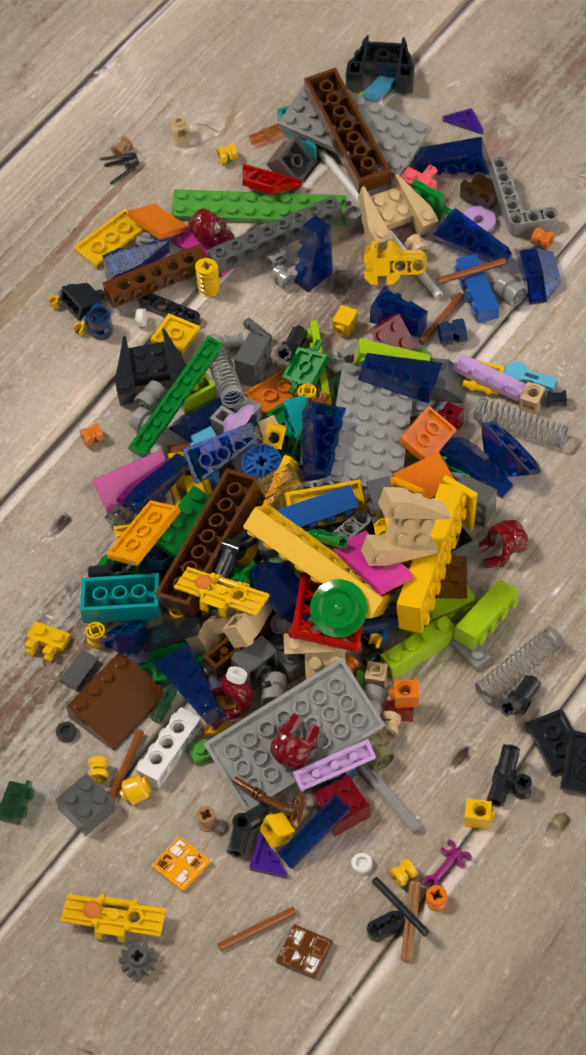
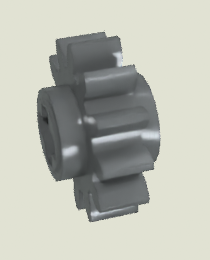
(145, 962)

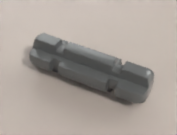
(256, 328)

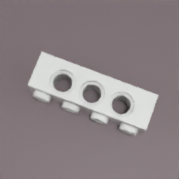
(158, 773)

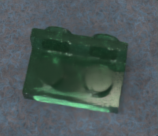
(15, 802)

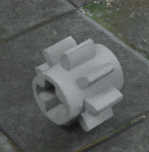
(144, 239)

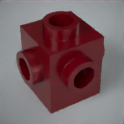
(453, 414)

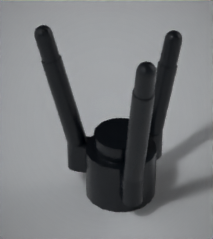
(129, 161)

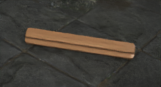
(409, 929)

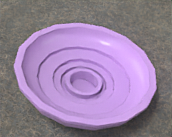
(238, 419)

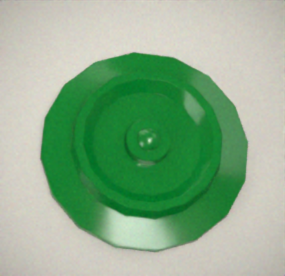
(338, 608)

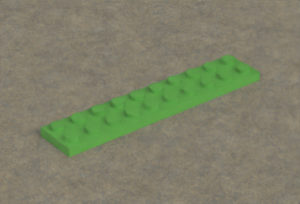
(245, 206)

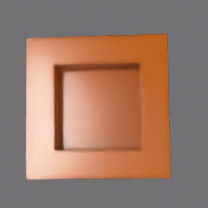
(408, 686)

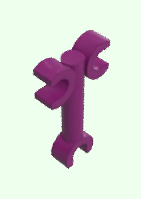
(453, 855)

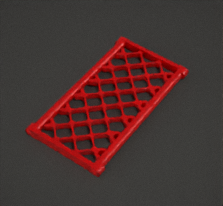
(300, 624)

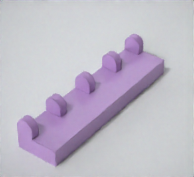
(489, 377)
(333, 765)

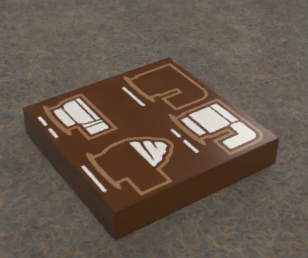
(304, 951)

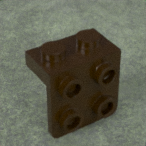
(479, 191)

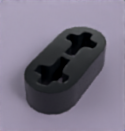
(383, 923)

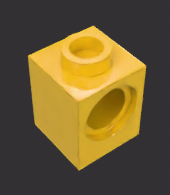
(345, 321)
(277, 428)
(476, 806)
(277, 830)

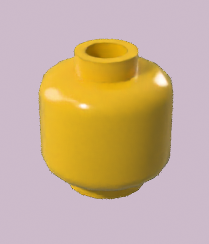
(135, 789)

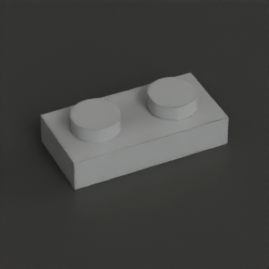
(475, 658)

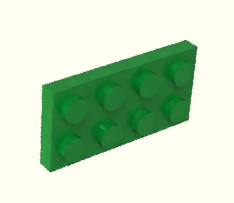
(179, 529)

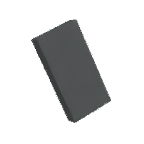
(79, 670)

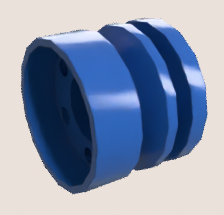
(261, 454)

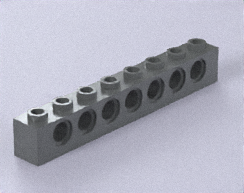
(272, 235)

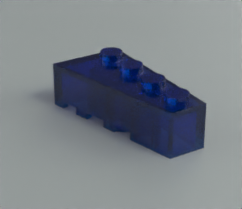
(454, 157)
(401, 375)
(320, 437)
(189, 678)

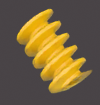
(207, 277)

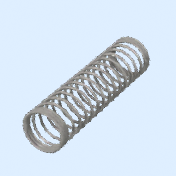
(233, 387)
(561, 433)
(487, 686)

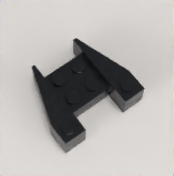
(381, 59)
(146, 364)

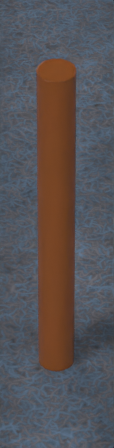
(470, 271)
(441, 318)
(126, 763)
(256, 928)

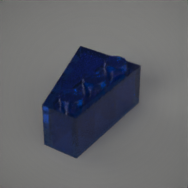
(391, 304)

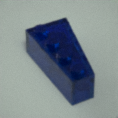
(470, 238)
(314, 254)
(218, 451)

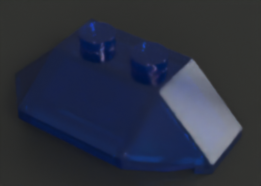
(538, 273)
(507, 452)
(282, 587)
(126, 638)

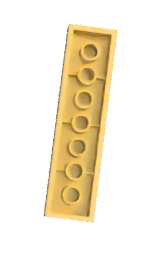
(309, 554)
(419, 593)

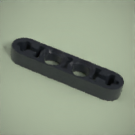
(171, 306)

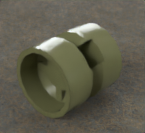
(383, 754)

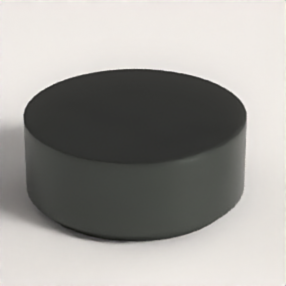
(66, 732)

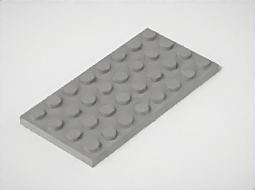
(395, 133)
(369, 431)
(327, 699)

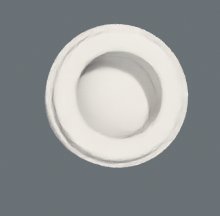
(141, 317)
(236, 675)
(361, 863)

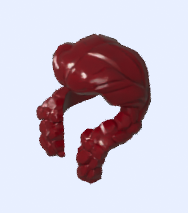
(203, 225)
(513, 538)
(240, 693)
(292, 750)

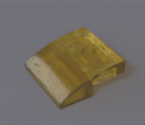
(277, 484)

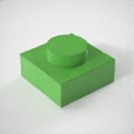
(199, 752)

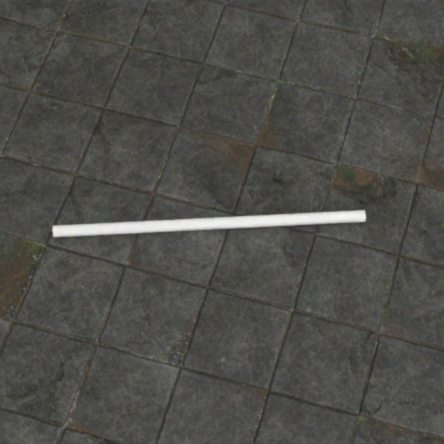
(426, 280)

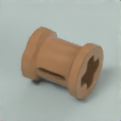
(123, 146)
(206, 818)

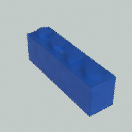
(477, 290)
(322, 508)

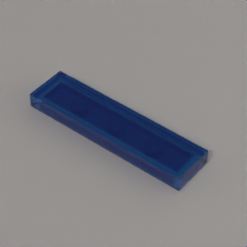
(314, 831)

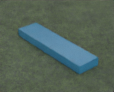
(379, 88)

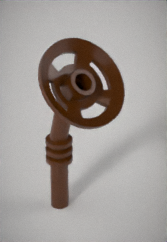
(290, 810)

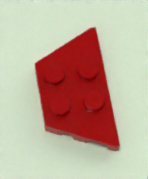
(268, 181)

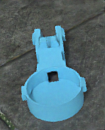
(518, 370)

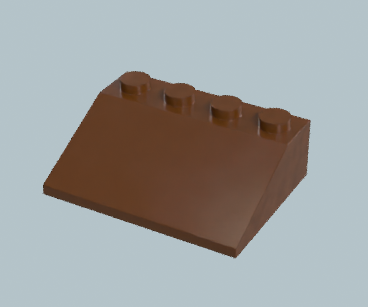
(115, 701)

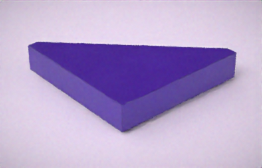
(464, 119)
(265, 860)

